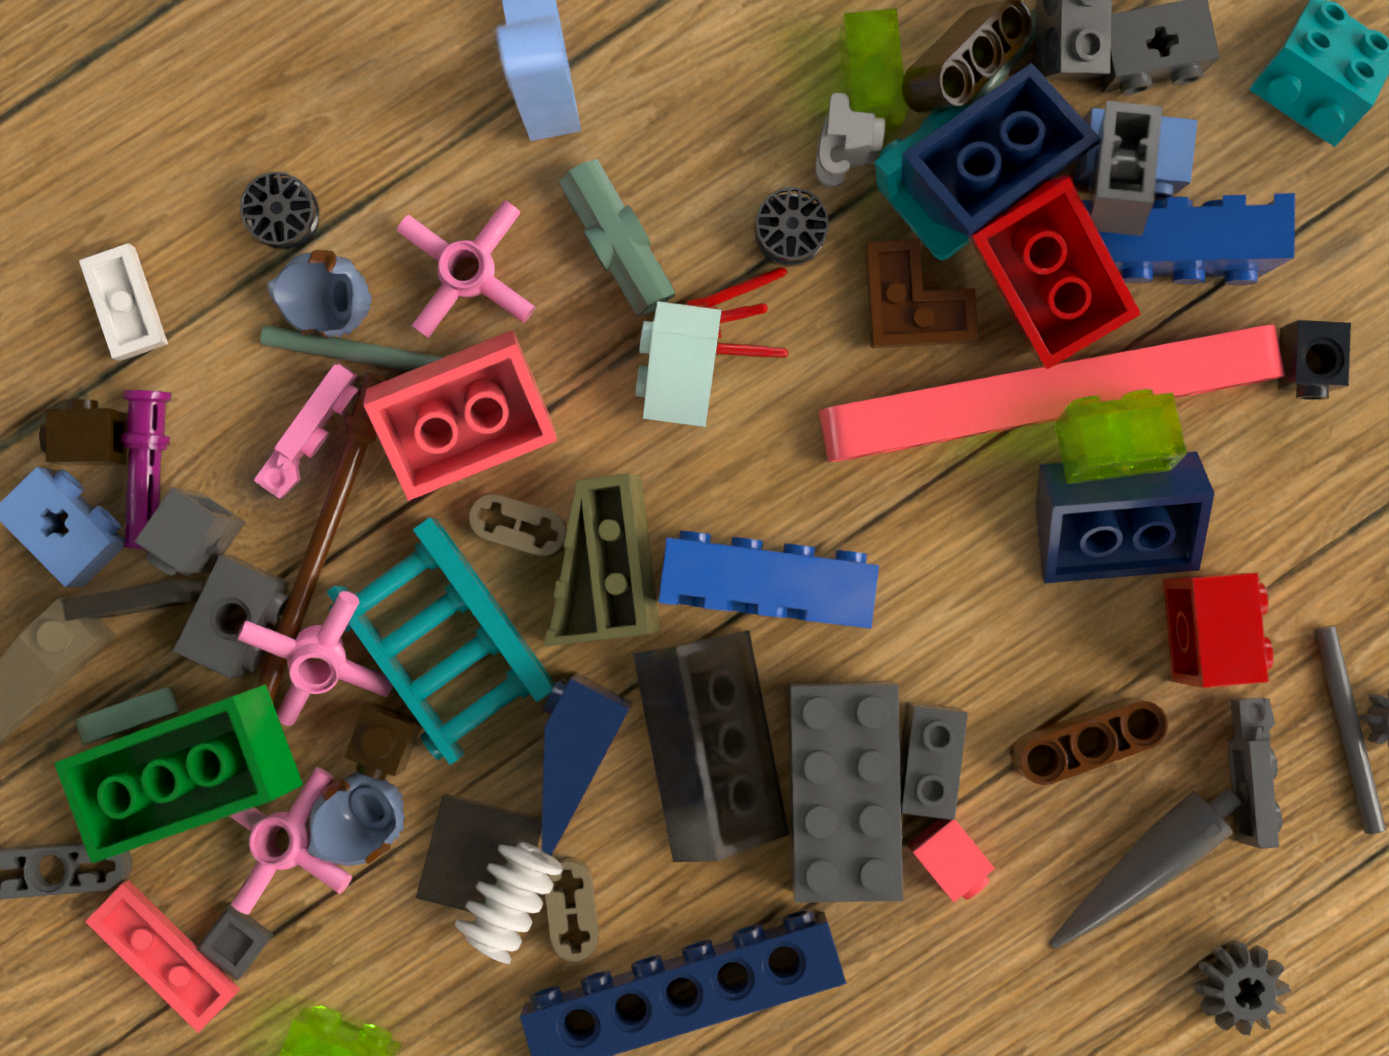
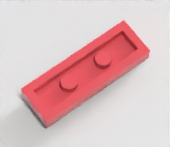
(162, 955)

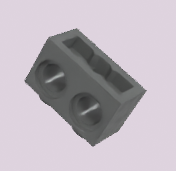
(1073, 39)

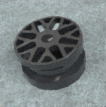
(280, 210)
(791, 227)

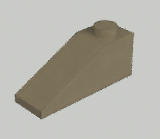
(43, 661)

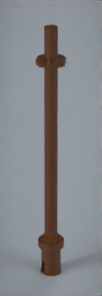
(360, 434)

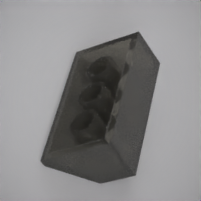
(711, 747)

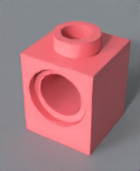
(952, 859)

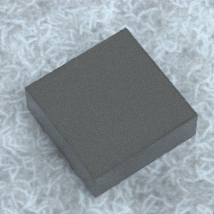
(235, 942)

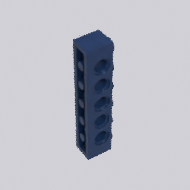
(712, 1003)

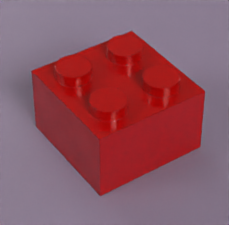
(1217, 629)

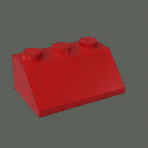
(1054, 272)

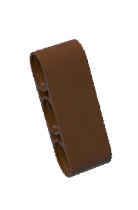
(1113, 744)

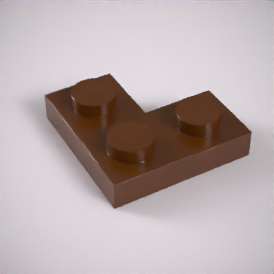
(904, 312)

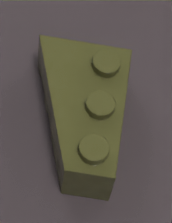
(606, 565)

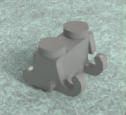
(847, 139)

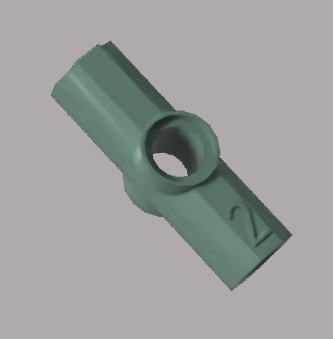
(616, 237)

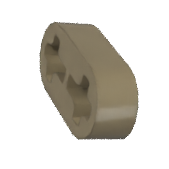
(522, 513)
(584, 906)

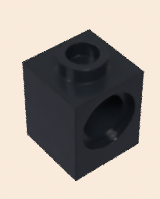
(1332, 345)

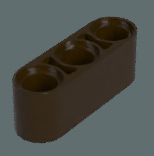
(967, 56)

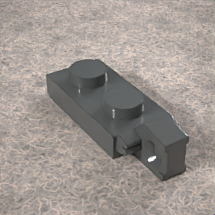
(1252, 773)

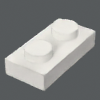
(123, 302)

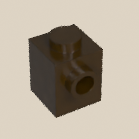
(83, 434)
(382, 741)

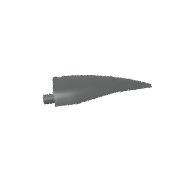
(1155, 860)

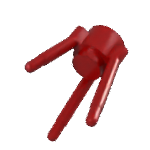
(742, 313)

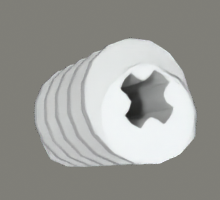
(509, 900)

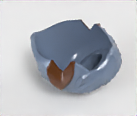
(321, 294)
(355, 820)

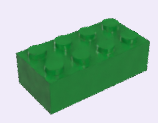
(179, 774)

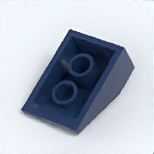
(575, 742)

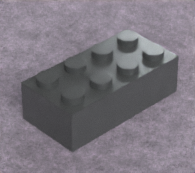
(845, 791)

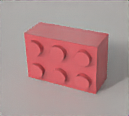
(459, 415)

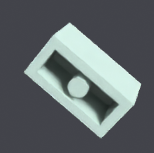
(680, 363)

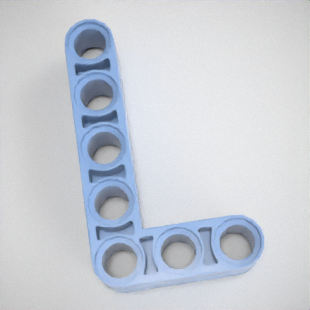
(538, 68)

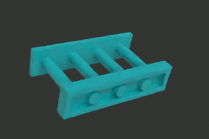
(494, 636)

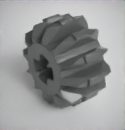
(1260, 987)

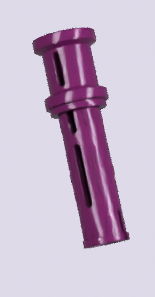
(145, 443)

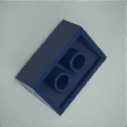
(995, 152)
(1123, 522)

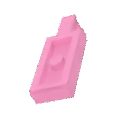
(307, 432)

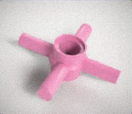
(450, 254)
(318, 642)
(270, 858)

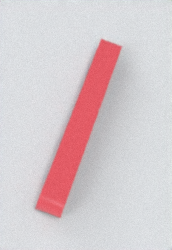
(1043, 394)

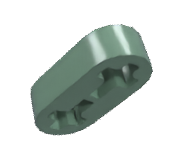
(126, 715)

